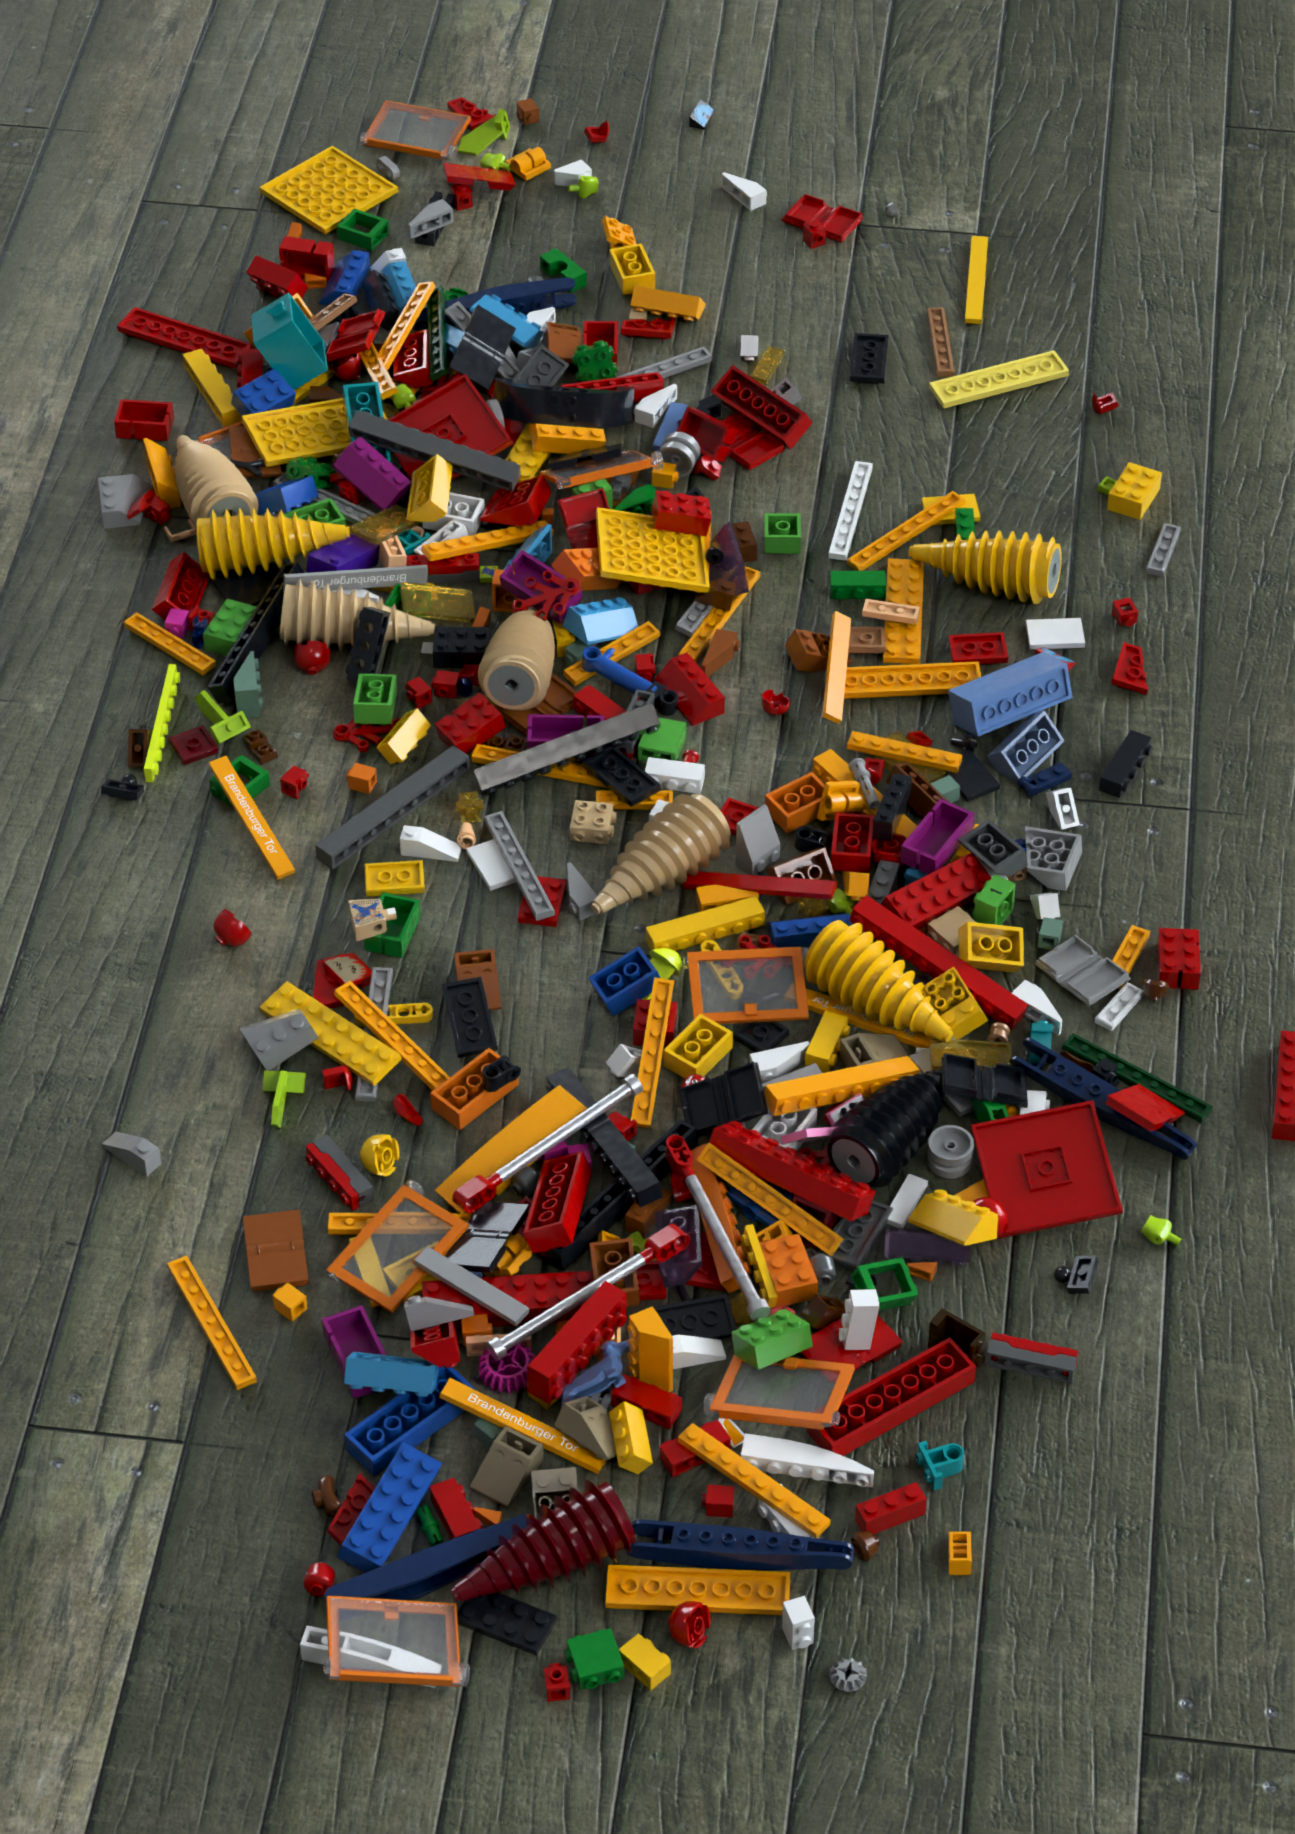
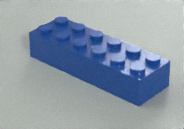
(401, 1420)
(389, 1509)

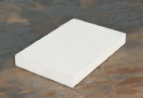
(1055, 633)
(490, 865)

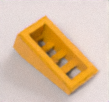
(960, 1553)

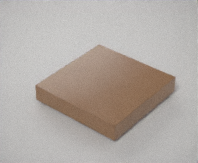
(866, 640)

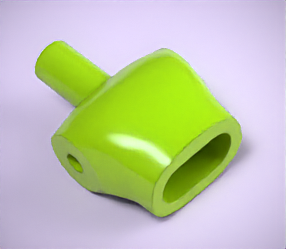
(494, 161)
(586, 186)
(404, 397)
(841, 902)
(1159, 1230)

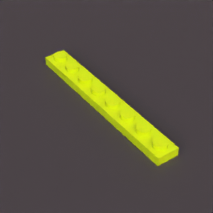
(161, 727)

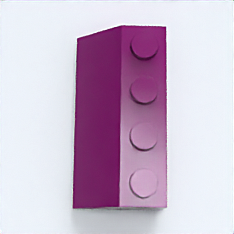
(372, 474)

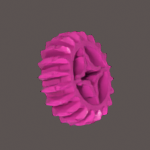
(509, 1372)

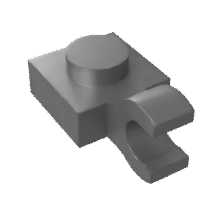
(620, 484)

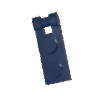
(1045, 779)

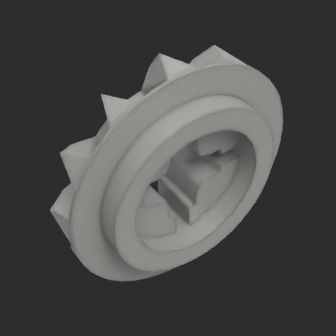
(855, 1680)

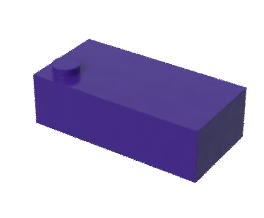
(344, 555)

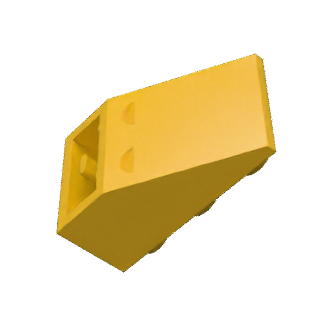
(955, 1003)

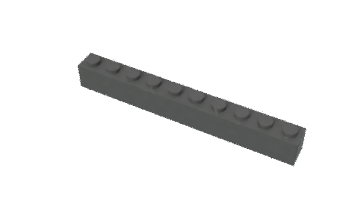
(425, 446)
(392, 807)

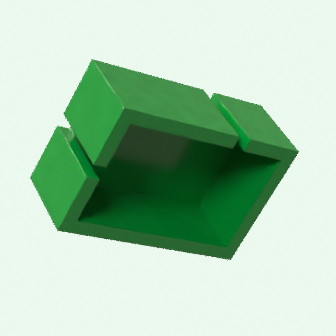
(398, 931)

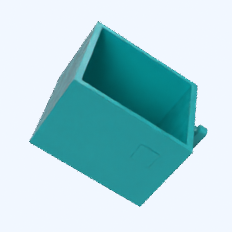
(289, 341)

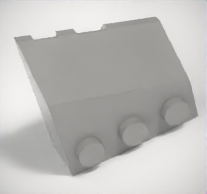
(117, 496)
(1052, 856)
(279, 1037)

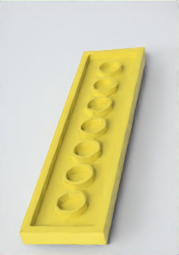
(998, 379)

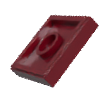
(193, 745)

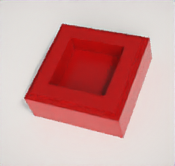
(919, 738)

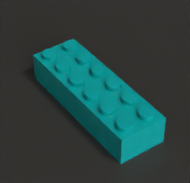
(364, 398)

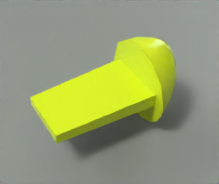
(666, 962)

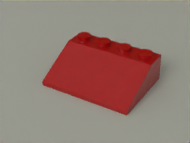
(520, 506)

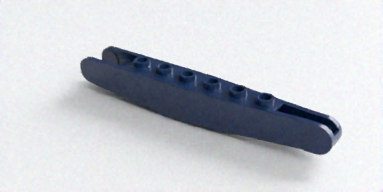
(522, 296)
(1079, 1085)
(737, 1548)
(427, 1569)

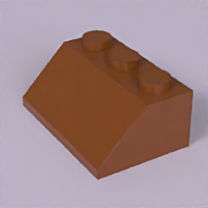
(809, 865)
(610, 1254)

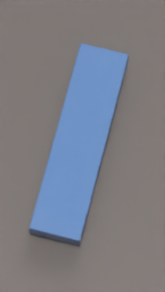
(670, 423)

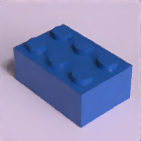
(263, 394)
(287, 495)
(624, 981)

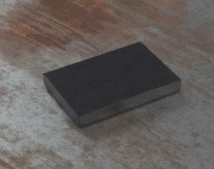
(973, 777)

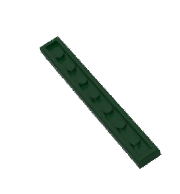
(437, 334)
(1134, 1075)

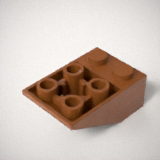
(562, 339)
(809, 650)
(480, 964)

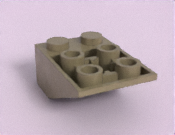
(869, 1048)
(589, 1425)
(507, 1466)
(551, 1483)

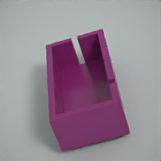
(527, 566)
(549, 727)
(936, 837)
(350, 1333)

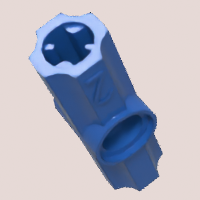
(750, 1208)

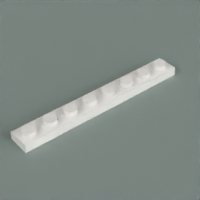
(850, 510)

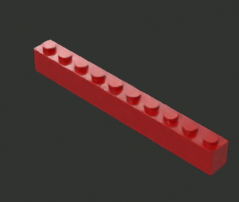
(936, 960)

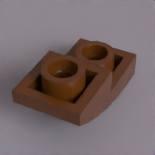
(512, 743)
(259, 746)

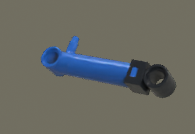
(596, 662)

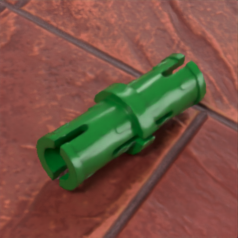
(429, 1526)

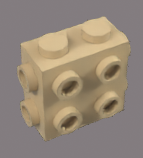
(592, 822)
(945, 928)

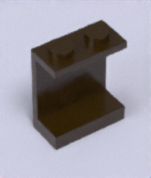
(966, 1336)

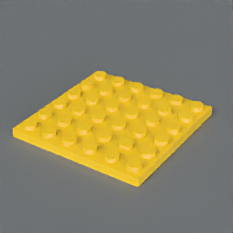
(328, 189)
(639, 553)

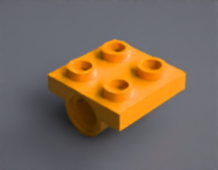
(529, 163)
(617, 233)
(839, 798)
(516, 1253)

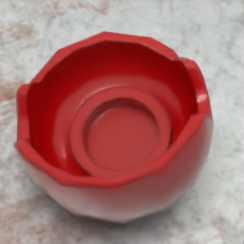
(773, 703)

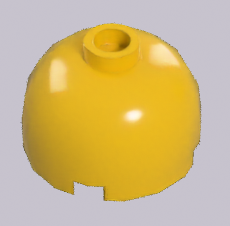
(379, 1154)

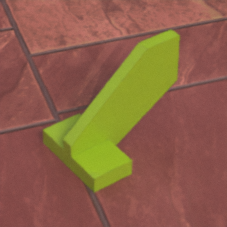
(485, 134)
(224, 726)
(282, 1083)

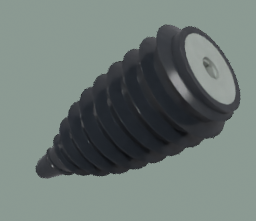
(886, 1128)

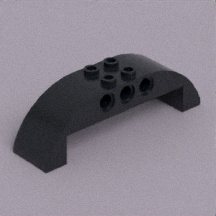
(564, 404)

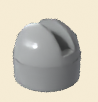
(891, 210)

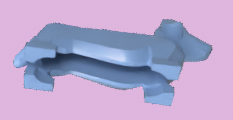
(600, 1375)

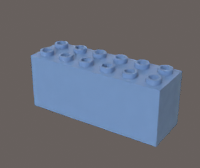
(1010, 694)

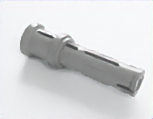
(871, 799)

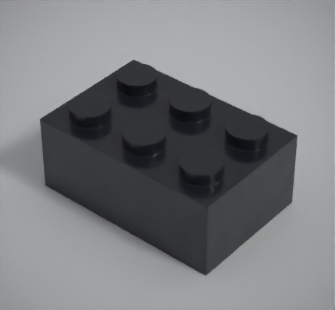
(459, 646)

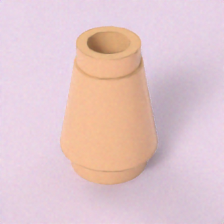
(466, 836)

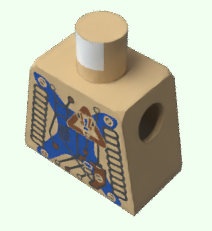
(369, 917)

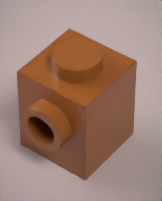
(527, 111)

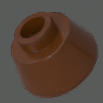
(1155, 989)
(865, 1545)

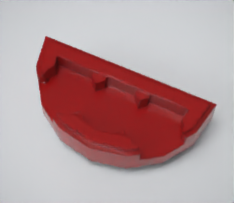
(406, 1109)

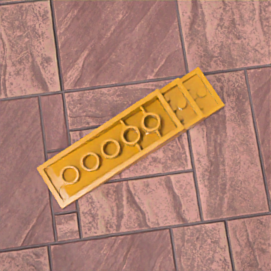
(517, 1137)

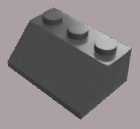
(995, 848)

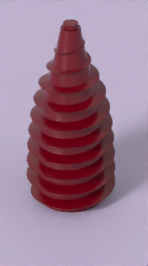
(554, 1544)

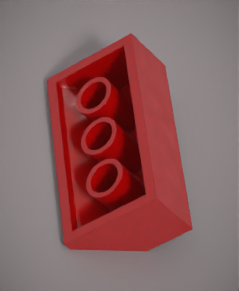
(412, 361)
(181, 586)
(696, 693)
(437, 1344)

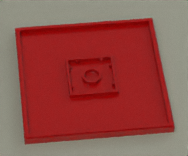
(454, 414)
(1047, 1168)

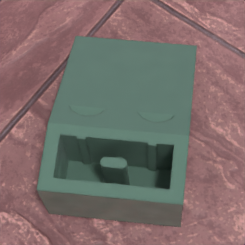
(247, 688)

